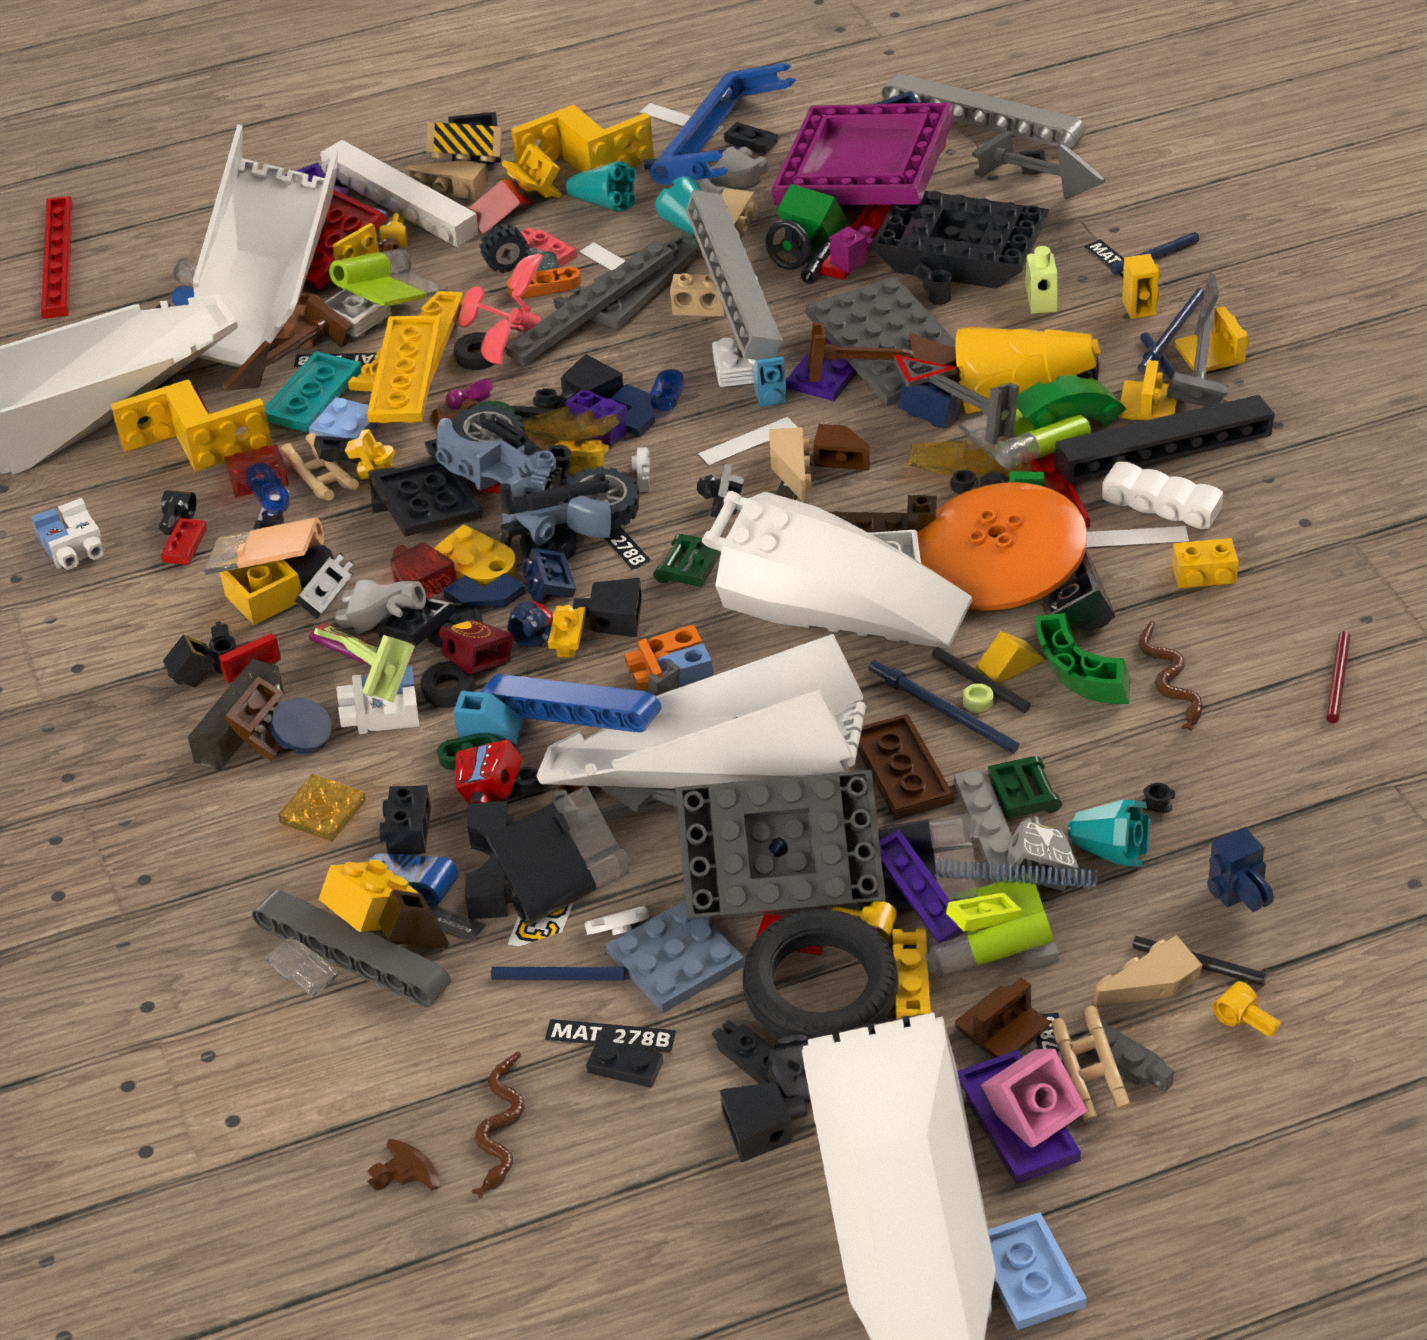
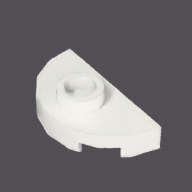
(641, 465)
(617, 922)

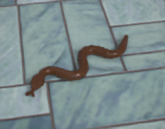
(1194, 710)
(498, 1173)

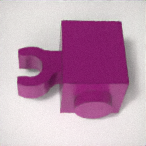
(850, 247)

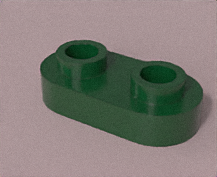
(447, 750)

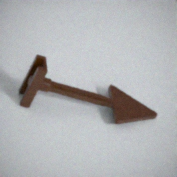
(322, 320)
(920, 349)

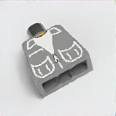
(1040, 847)

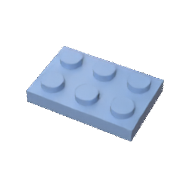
(1033, 1272)

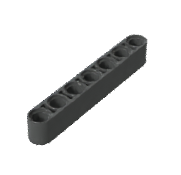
(352, 950)

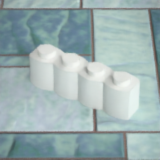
(1166, 496)

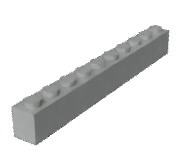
(733, 276)

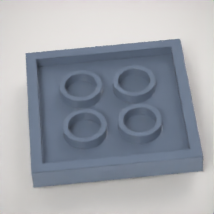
(674, 956)

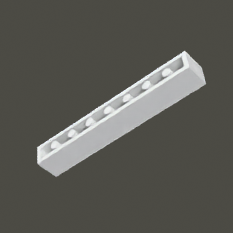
(402, 194)

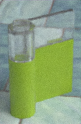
(382, 278)
(1026, 442)
(997, 941)

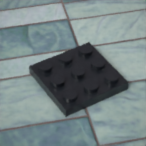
(426, 497)

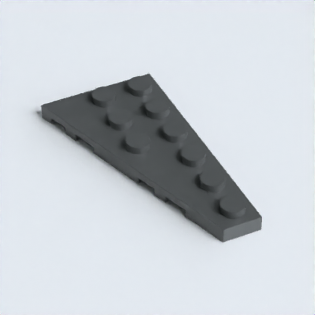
(627, 305)

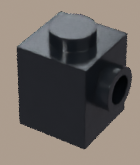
(188, 661)

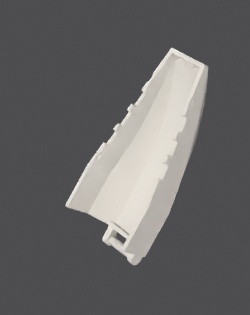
(821, 571)

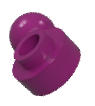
(479, 391)

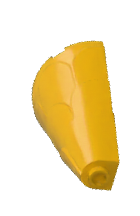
(1019, 357)

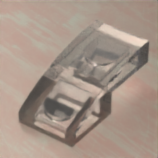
(303, 965)

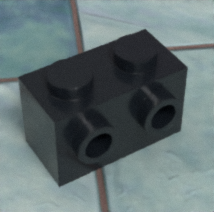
(406, 819)

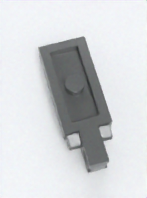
(1136, 1061)

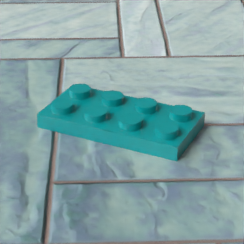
(311, 390)

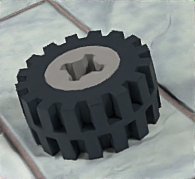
(494, 247)

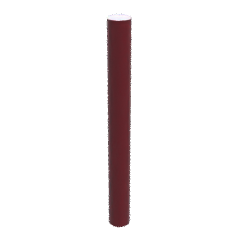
(1338, 677)

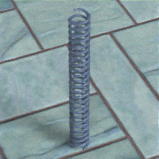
(1016, 877)

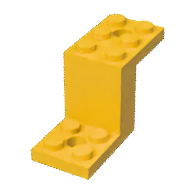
(583, 142)
(180, 413)

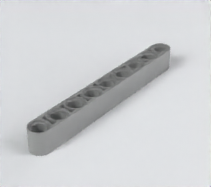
(992, 112)

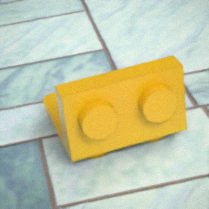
(1226, 343)

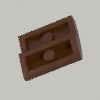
(253, 716)

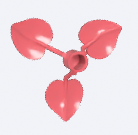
(520, 319)

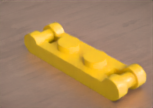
(913, 979)

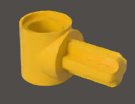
(395, 229)
(878, 915)
(1240, 1007)

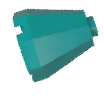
(1113, 831)

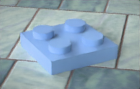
(342, 419)

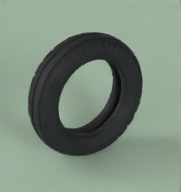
(819, 928)

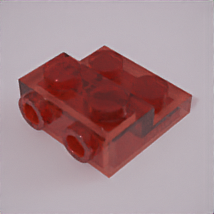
(240, 462)

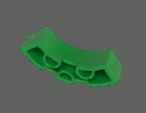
(1067, 398)
(1082, 672)

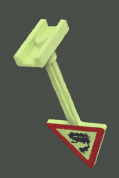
(387, 664)

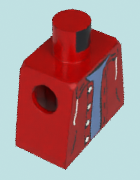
(487, 771)

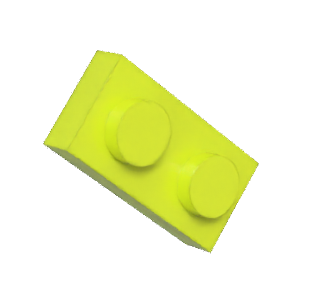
(983, 911)

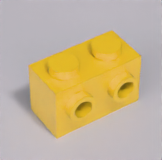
(1140, 286)
(1205, 563)

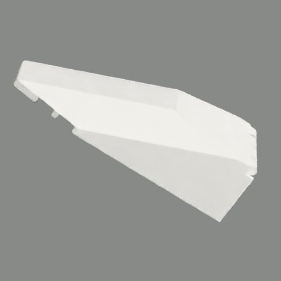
(260, 247)
(67, 378)
(794, 719)
(902, 1180)

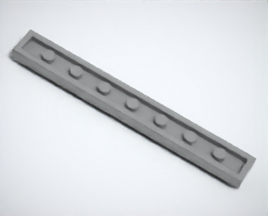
(993, 841)

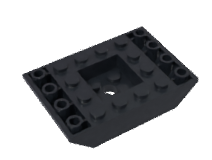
(967, 236)

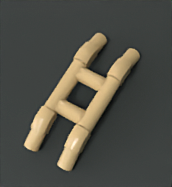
(318, 484)
(1106, 1066)

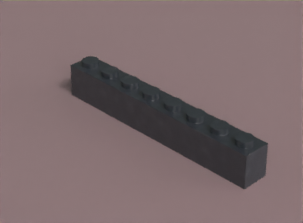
(1164, 438)

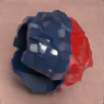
(530, 624)

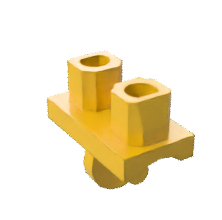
(372, 453)
(566, 630)

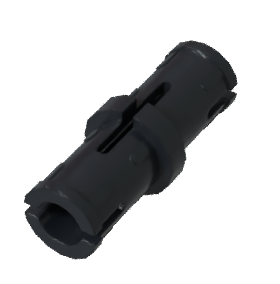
(814, 263)

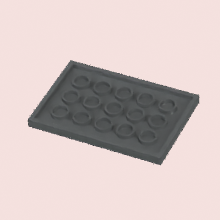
(878, 318)

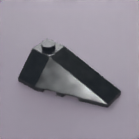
(1081, 599)

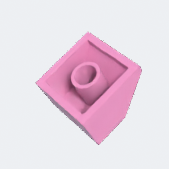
(1035, 1096)

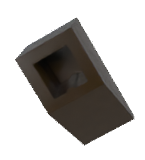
(411, 921)

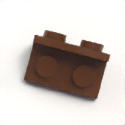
(1003, 1020)

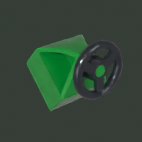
(807, 221)

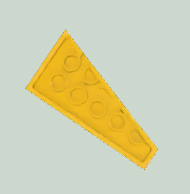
(440, 304)

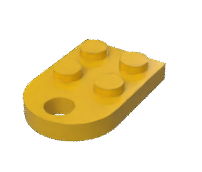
(477, 555)

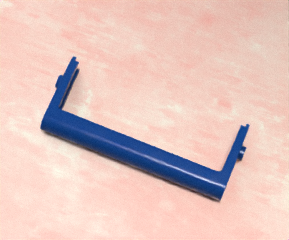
(682, 153)

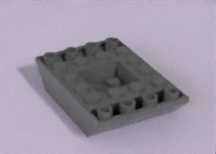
(820, 817)

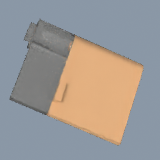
(264, 545)

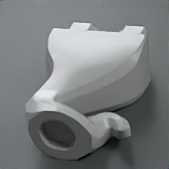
(741, 173)
(373, 603)

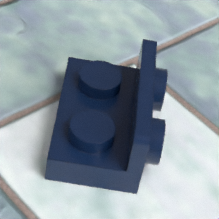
(548, 574)

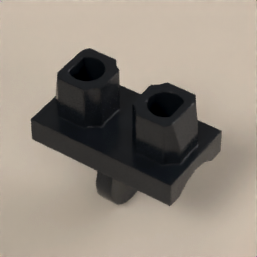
(716, 488)

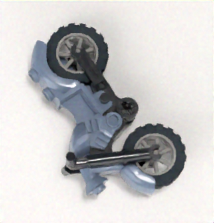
(493, 448)

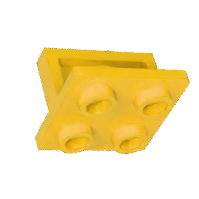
(534, 172)
(1147, 398)

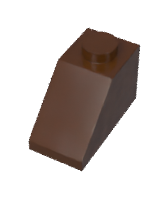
(840, 448)

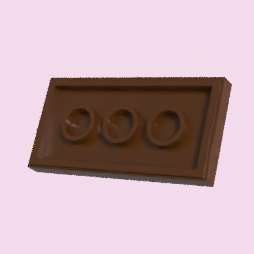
(903, 767)

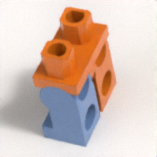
(680, 646)

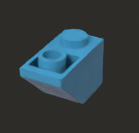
(769, 381)
(486, 714)

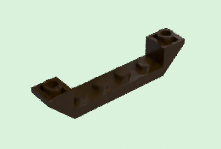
(920, 512)

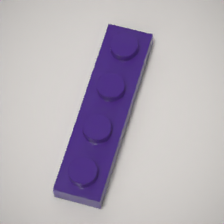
(918, 886)

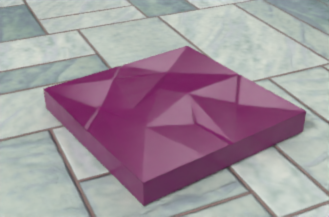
(867, 152)

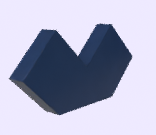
(639, 409)
(497, 593)

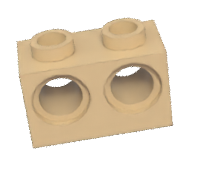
(694, 296)

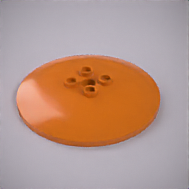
(1033, 555)

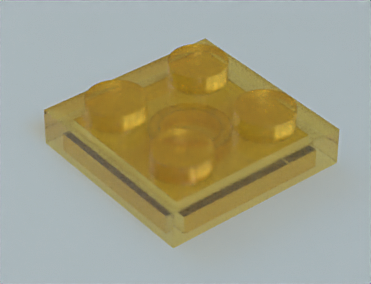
(322, 807)

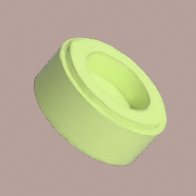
(978, 698)

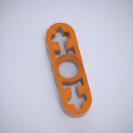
(558, 281)

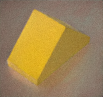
(1007, 657)

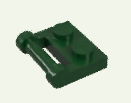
(694, 565)
(1015, 791)

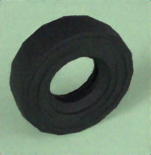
(469, 360)
(441, 672)

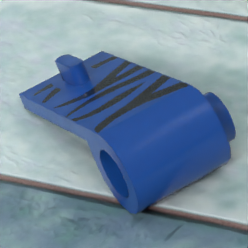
(425, 874)

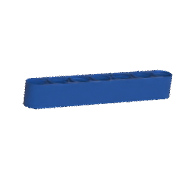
(575, 702)

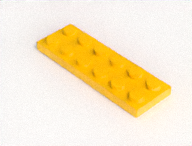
(404, 369)

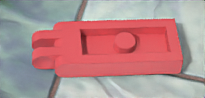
(547, 242)

